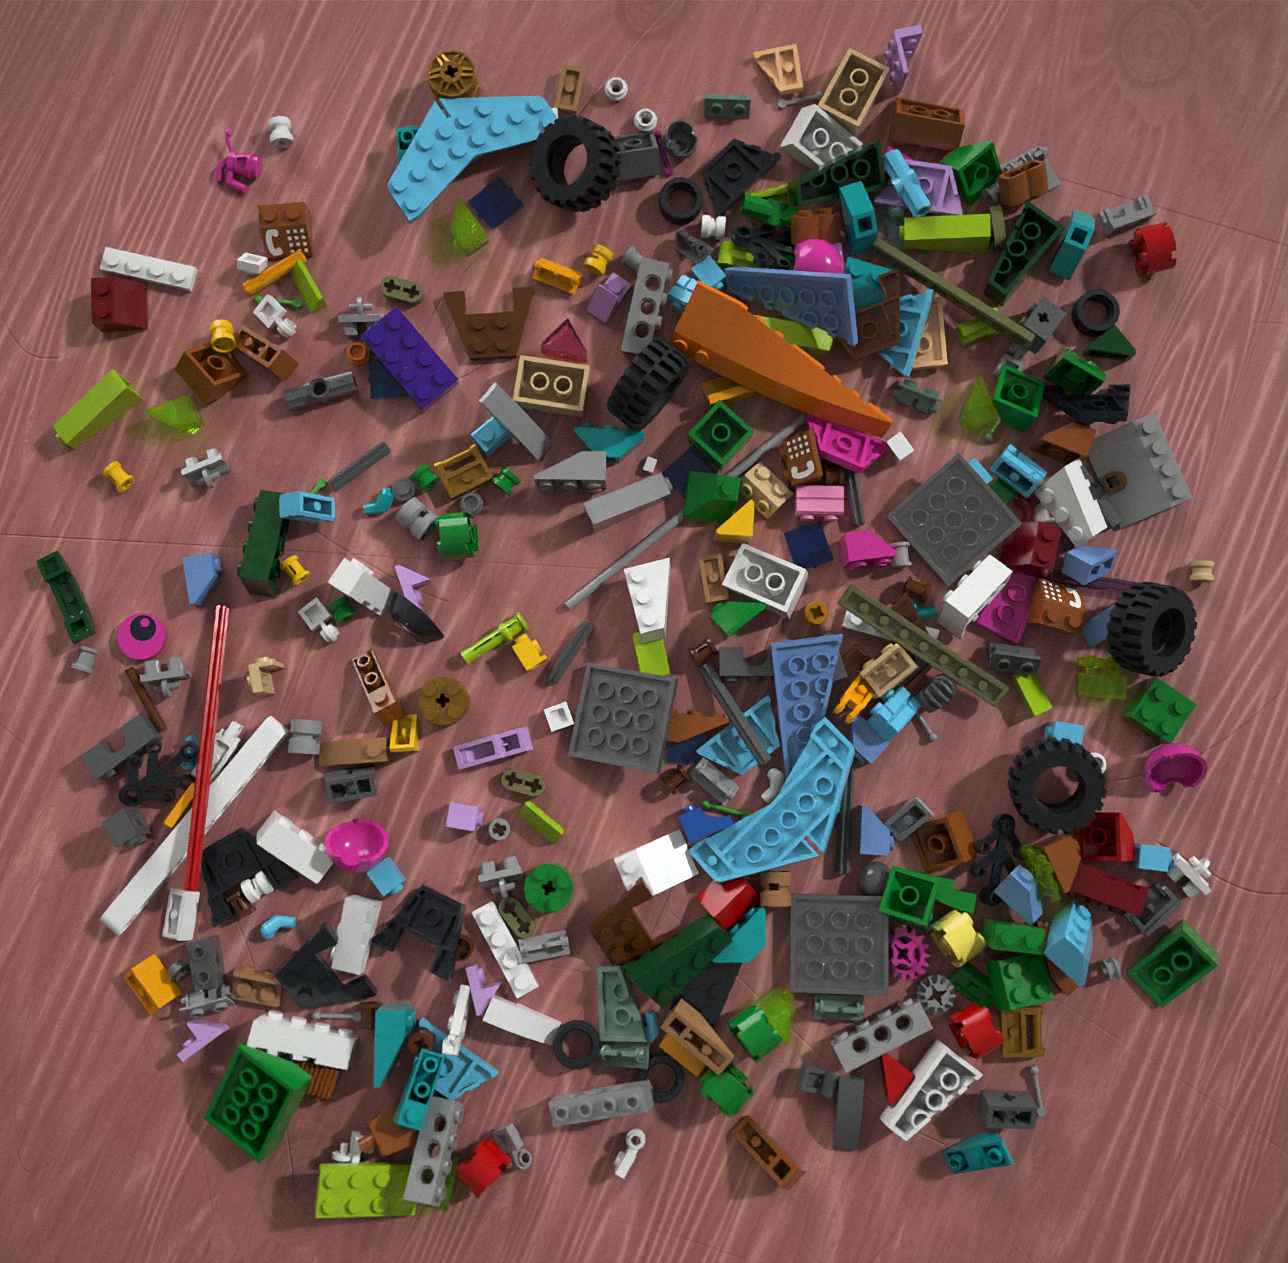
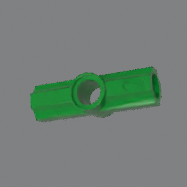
(769, 211)

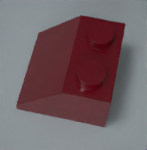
(119, 304)
(1031, 549)

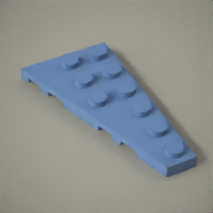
(803, 296)
(802, 687)

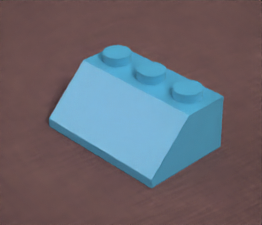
(1071, 941)

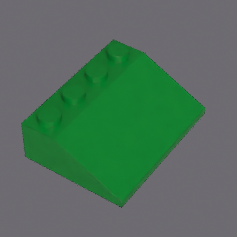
(257, 1100)

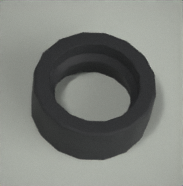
(678, 184)
(1104, 298)
(558, 1041)
(663, 1097)

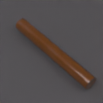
(145, 699)

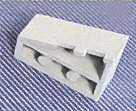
(1072, 505)
(358, 583)
(973, 594)
(649, 597)
(294, 847)
(355, 933)

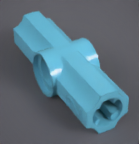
(906, 183)

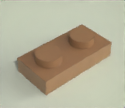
(570, 89)
(712, 578)

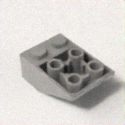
(580, 471)

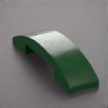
(68, 596)

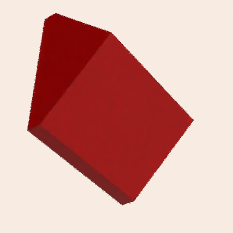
(729, 900)

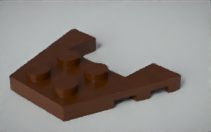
(879, 323)
(491, 334)
(904, 607)
(621, 930)

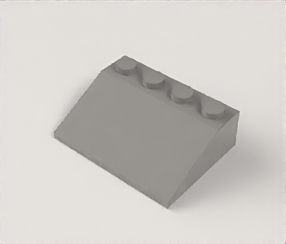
(1150, 468)

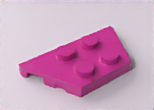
(845, 445)

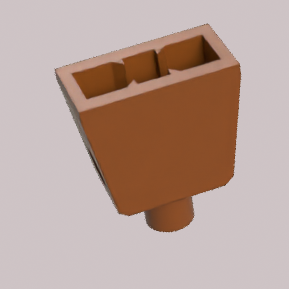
(386, 1134)

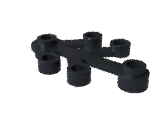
(772, 245)
(156, 776)
(1003, 830)

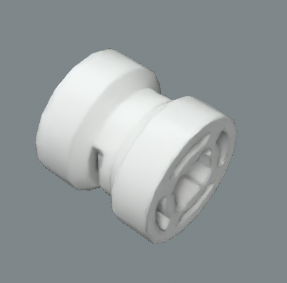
(280, 132)
(713, 227)
(258, 886)

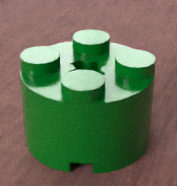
(457, 535)
(536, 893)
(753, 1032)
(727, 1089)

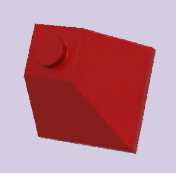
(1106, 838)

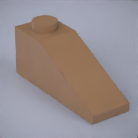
(355, 751)
(697, 1036)

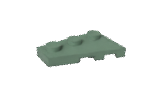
(617, 1007)

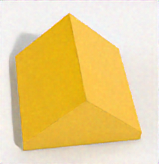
(738, 527)

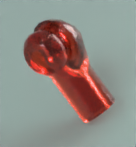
(1027, 507)

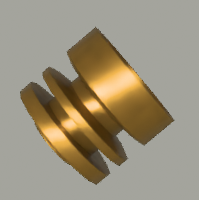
(454, 64)

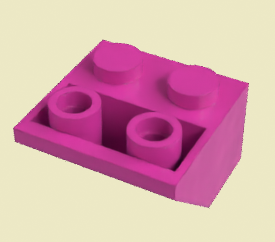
(864, 549)

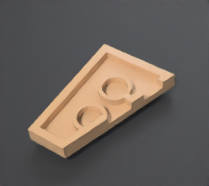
(932, 345)

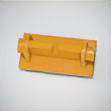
(557, 276)

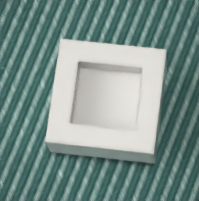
(252, 263)
(558, 716)

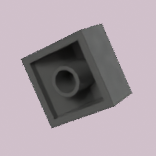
(638, 156)

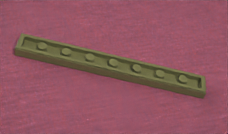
(953, 293)
(922, 645)

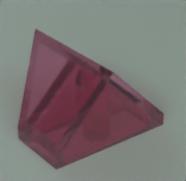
(564, 344)

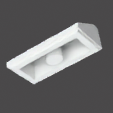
(181, 914)

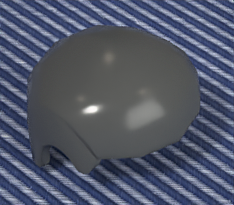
(680, 139)
(873, 878)

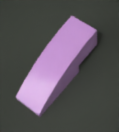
(493, 748)

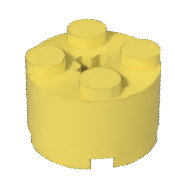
(957, 938)

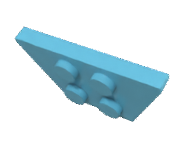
(913, 317)
(729, 748)
(457, 1072)

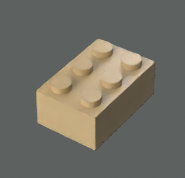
(853, 90)
(552, 386)

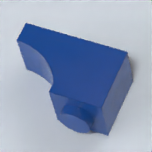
(699, 825)

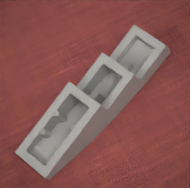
(515, 421)

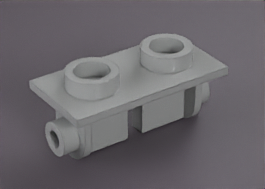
(714, 781)
(544, 946)
(196, 1004)

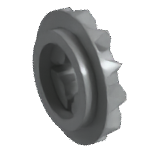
(924, 992)

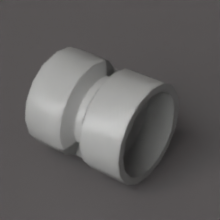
(414, 516)
(305, 736)

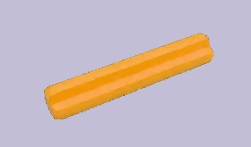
(273, 273)

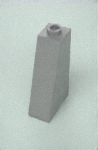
(627, 501)

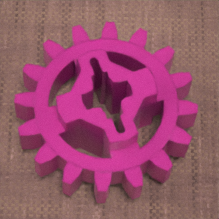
(912, 960)

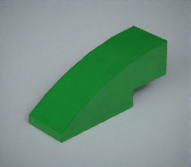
(954, 898)

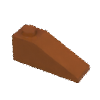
(265, 353)
(768, 1153)

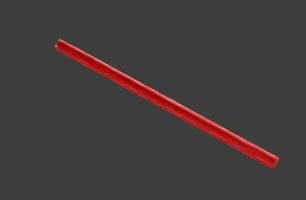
(206, 749)

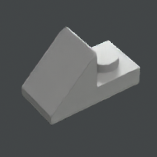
(908, 818)

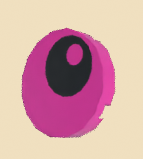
(142, 636)

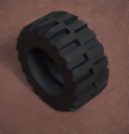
(550, 160)
(648, 384)
(1151, 628)
(1062, 815)

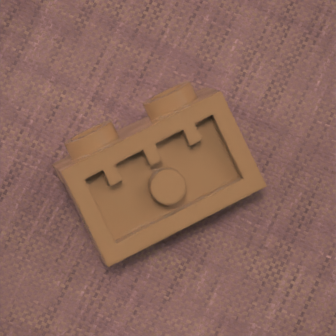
(256, 986)

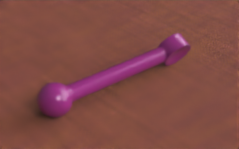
(668, 169)

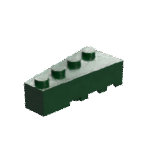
(823, 182)
(1027, 246)
(263, 546)
(679, 959)

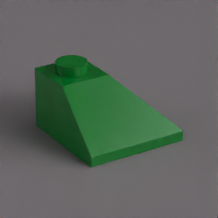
(974, 169)
(1017, 398)
(710, 496)
(734, 616)
(909, 898)

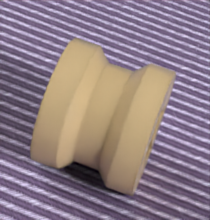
(1201, 571)

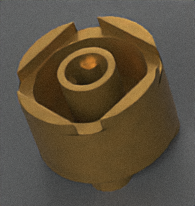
(434, 691)

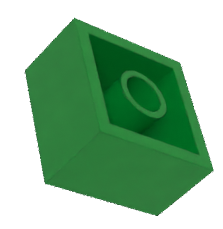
(720, 435)
(1159, 710)
(1019, 981)

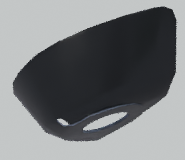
(419, 624)

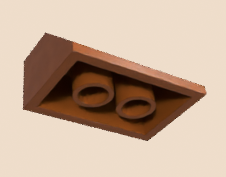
(927, 125)

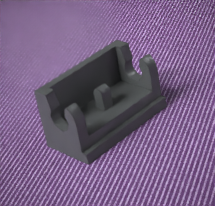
(1157, 908)

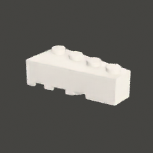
(303, 1040)
(936, 1082)

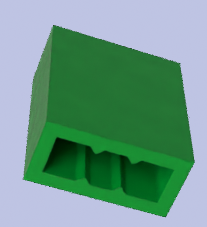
(1013, 936)

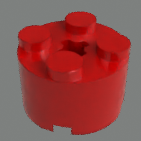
(1153, 249)
(975, 1031)
(483, 1168)

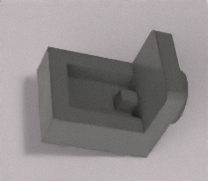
(817, 1080)

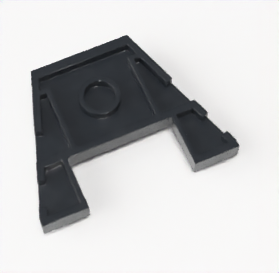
(1092, 407)
(234, 861)
(433, 919)
(313, 981)

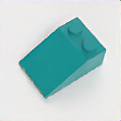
(865, 282)
(392, 1029)

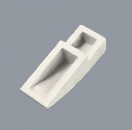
(521, 1020)

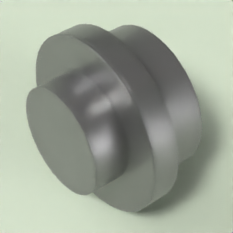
(403, 489)
(472, 502)
(178, 971)

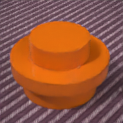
(358, 353)

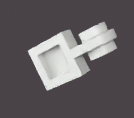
(271, 312)
(317, 615)
(625, 1159)

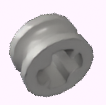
(496, 836)
(1110, 969)

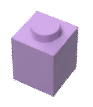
(464, 816)

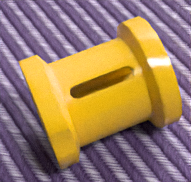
(118, 476)
(294, 570)

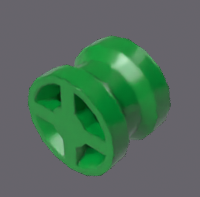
(424, 478)
(506, 481)
(341, 610)

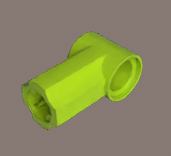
(734, 256)
(974, 330)

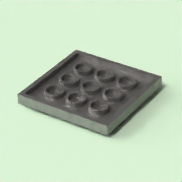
(954, 519)
(623, 717)
(838, 945)

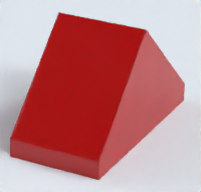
(895, 1077)

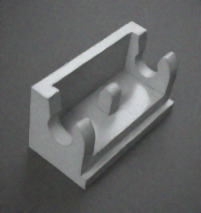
(1126, 215)

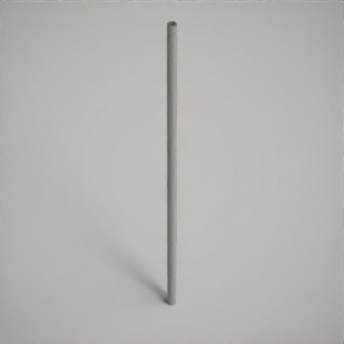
(677, 518)

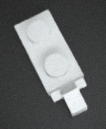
(224, 747)
(458, 1021)

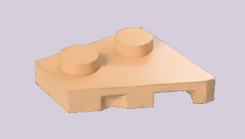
(781, 68)

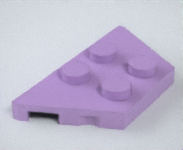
(936, 183)

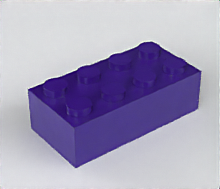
(409, 359)

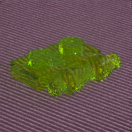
(1100, 685)
(1041, 871)

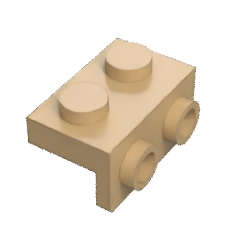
(764, 489)
(888, 669)
(260, 675)

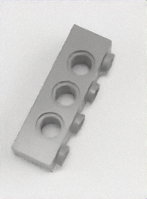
(648, 270)
(916, 1025)
(601, 1103)
(423, 1161)

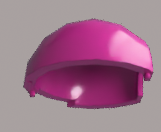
(818, 256)
(1174, 764)
(357, 845)

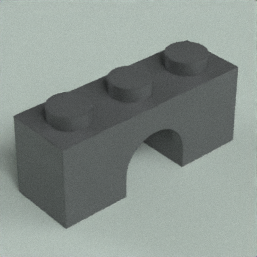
(733, 665)
(105, 762)

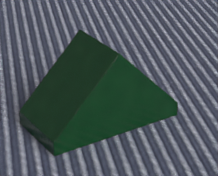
(1111, 346)

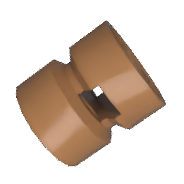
(775, 897)

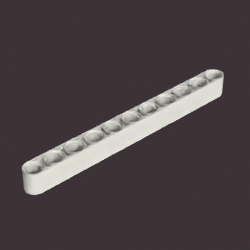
(174, 848)

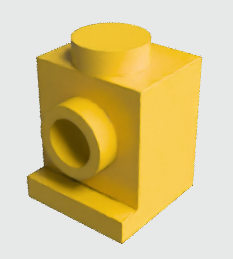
(528, 652)

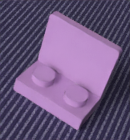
(901, 47)

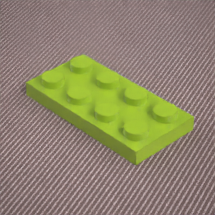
(363, 1190)

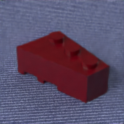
(1109, 890)

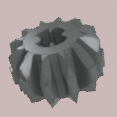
(936, 693)

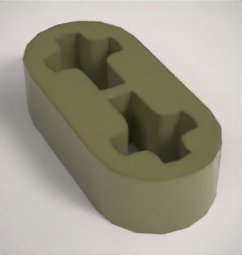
(997, 227)
(403, 285)
(522, 788)
(512, 920)

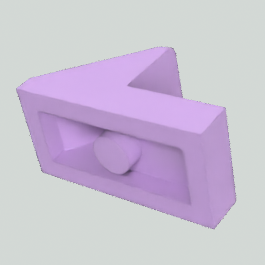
(608, 297)
(409, 581)
(481, 994)
(204, 1032)

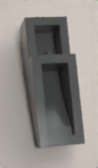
(847, 1112)

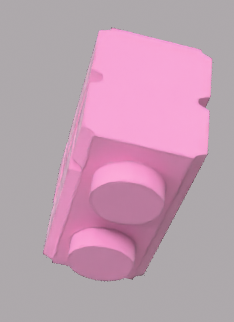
(818, 502)

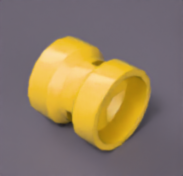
(598, 260)
(222, 336)

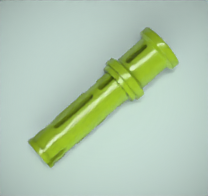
(505, 632)

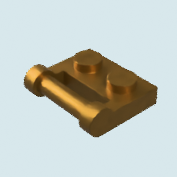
(467, 477)
(1013, 1028)

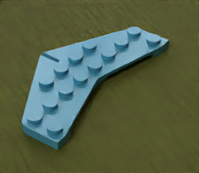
(449, 144)
(801, 810)

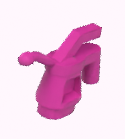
(242, 164)

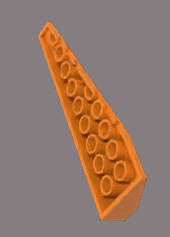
(741, 347)

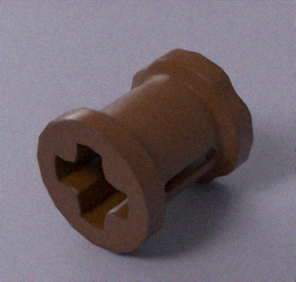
(1120, 477)
(916, 589)
(703, 651)
(676, 779)
(240, 905)
(368, 1014)

